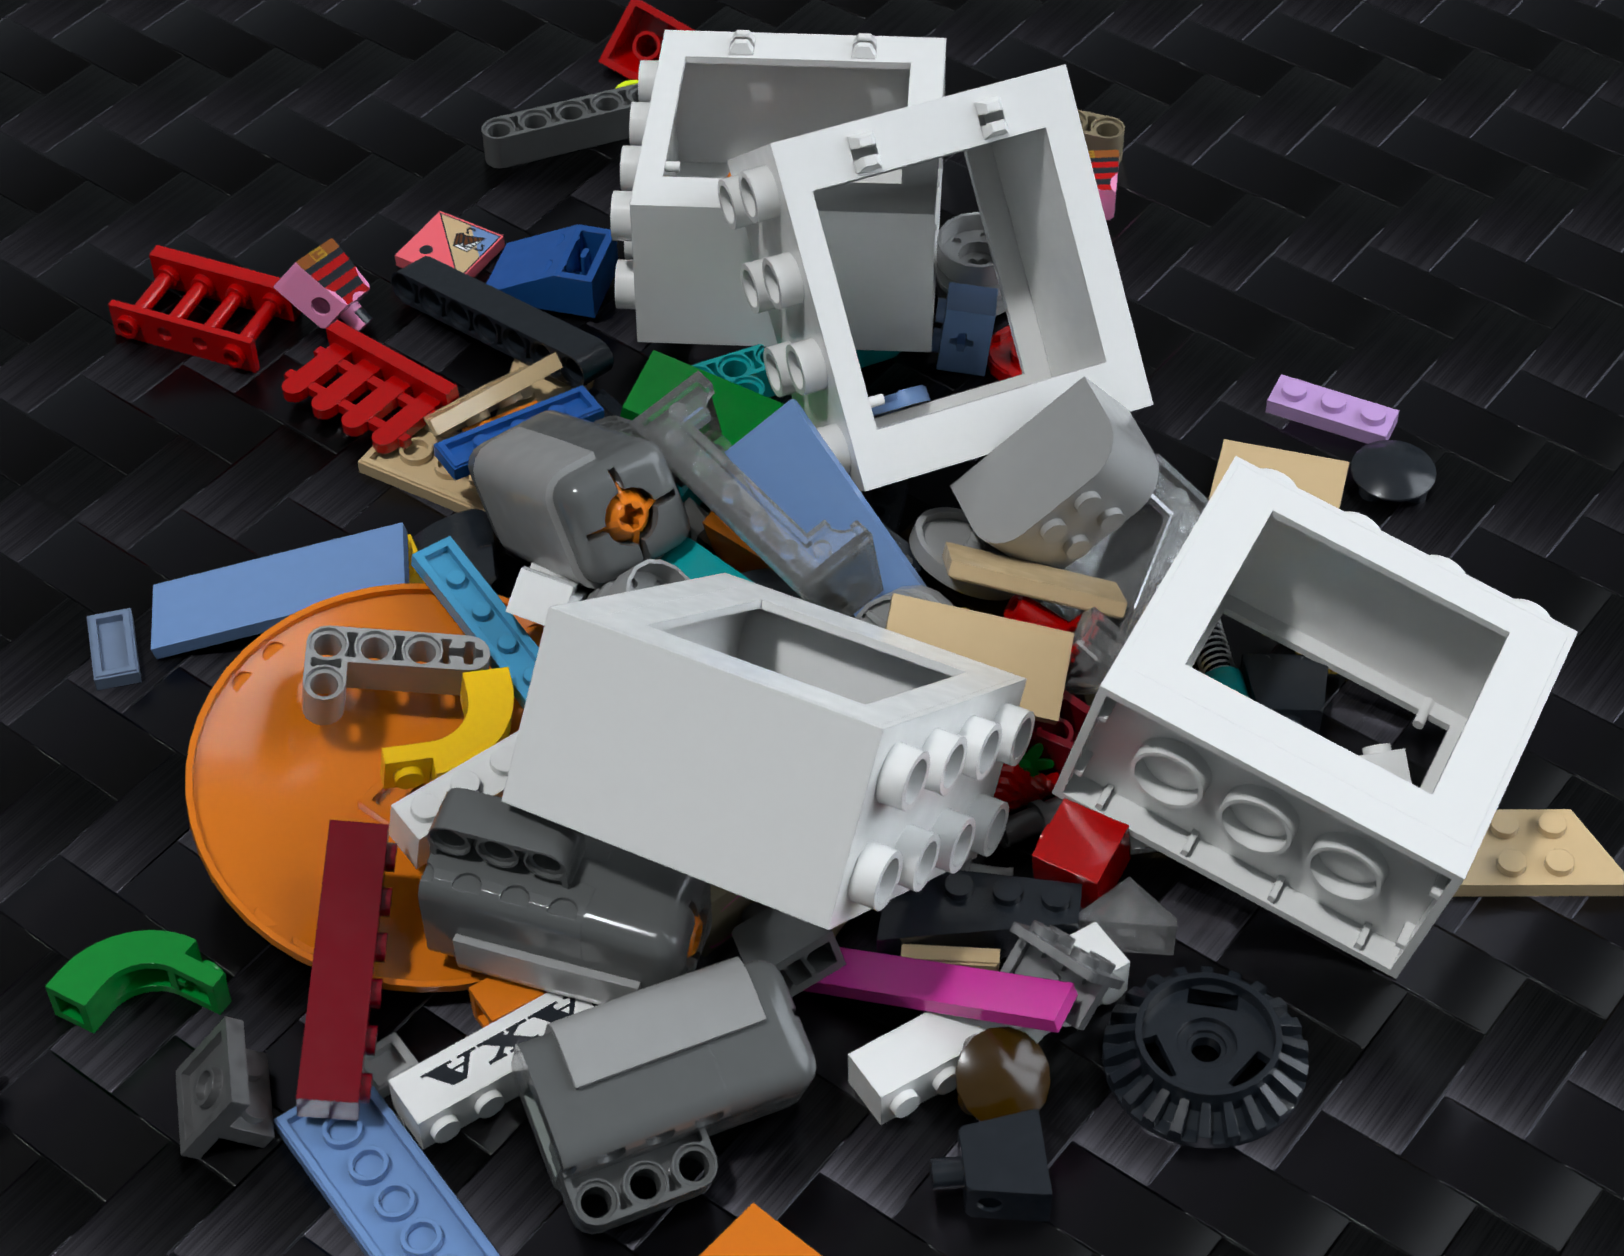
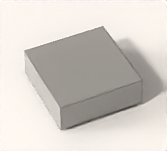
(390, 1060)

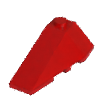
(638, 38)

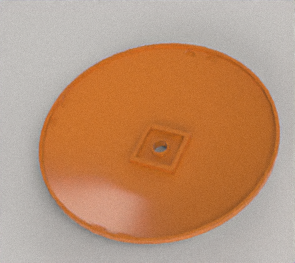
(273, 780)

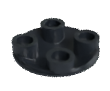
(1393, 472)

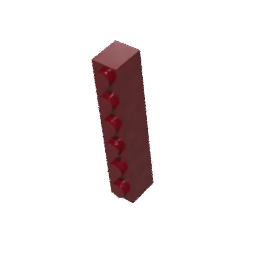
(343, 971)

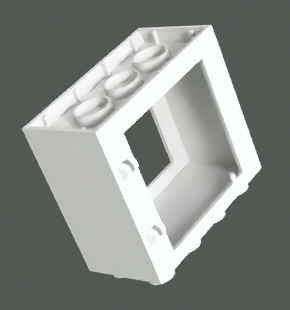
(738, 92)
(1044, 244)
(766, 744)
(1274, 802)

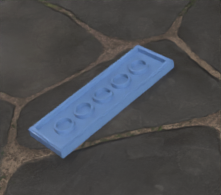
(811, 485)
(266, 590)
(382, 1184)

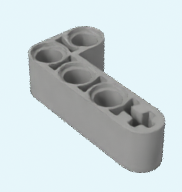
(396, 670)

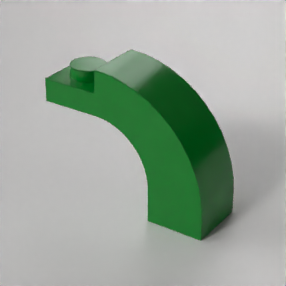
(131, 965)

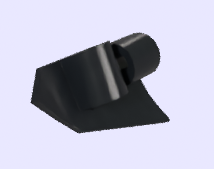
(473, 535)

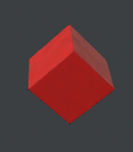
(1083, 850)

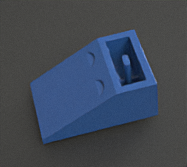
(559, 269)

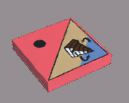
(452, 243)

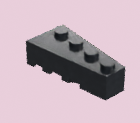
(976, 911)

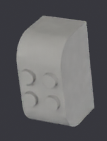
(1061, 479)

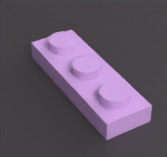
(1331, 410)

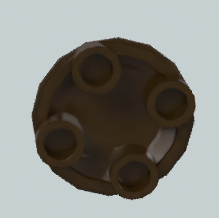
(1001, 1074)

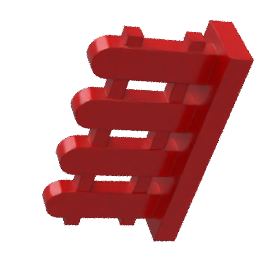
(372, 367)

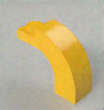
(487, 713)

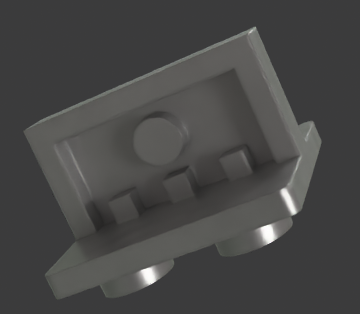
(1049, 955)

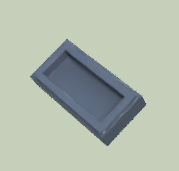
(113, 649)

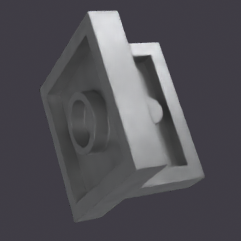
(224, 1092)

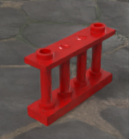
(200, 280)

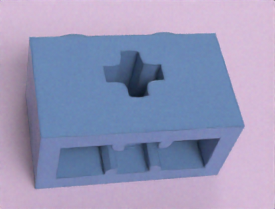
(966, 328)

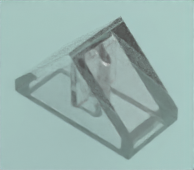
(1132, 920)

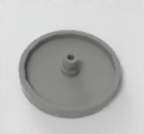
(928, 543)

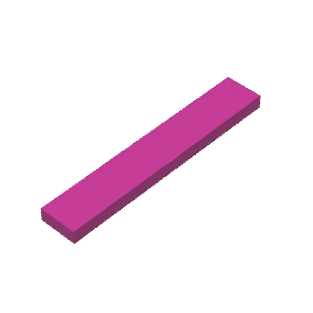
(950, 989)

